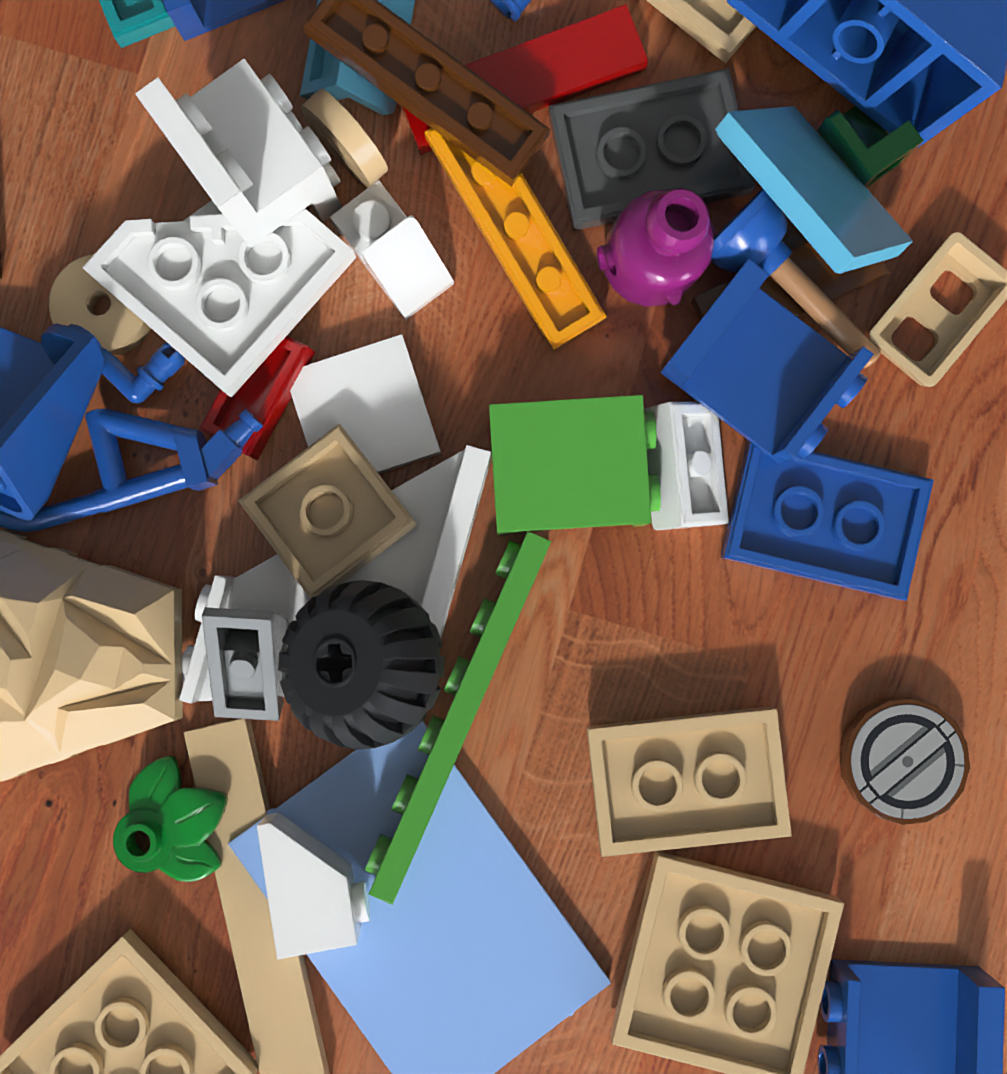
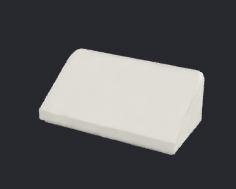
(688, 467)

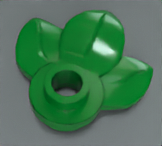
(174, 820)

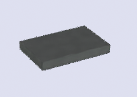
(644, 142)

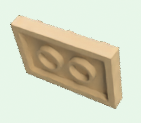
(688, 781)

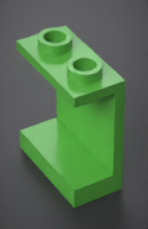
(573, 464)

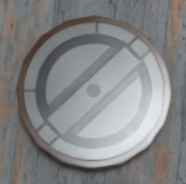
(904, 760)

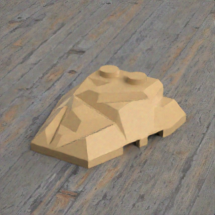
(81, 654)

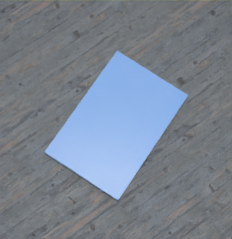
(472, 947)

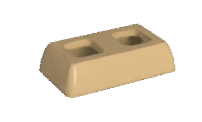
(951, 331)

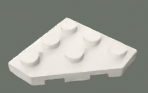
(216, 294)

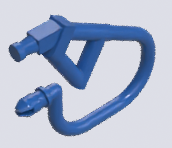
(199, 460)

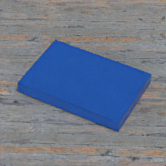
(828, 521)

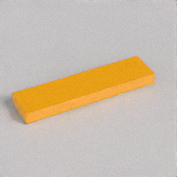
(523, 245)

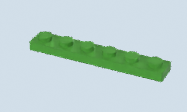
(445, 737)

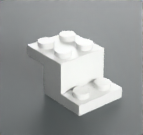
(247, 150)

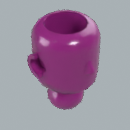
(658, 247)

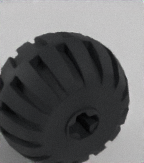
(361, 664)

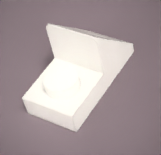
(393, 249)

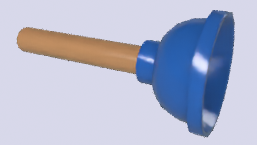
(758, 235)

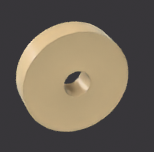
(344, 137)
(74, 302)

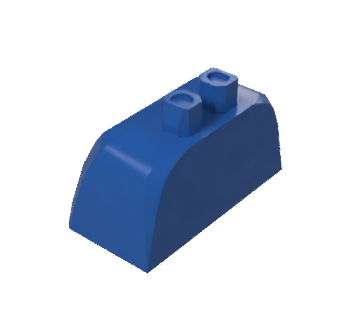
(895, 55)

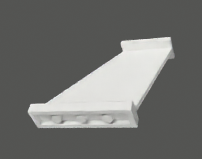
(420, 563)

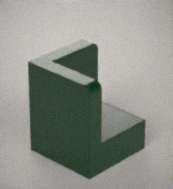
(866, 145)

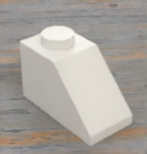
(308, 891)

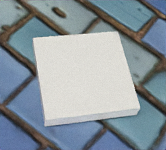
(374, 401)

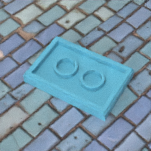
(813, 187)

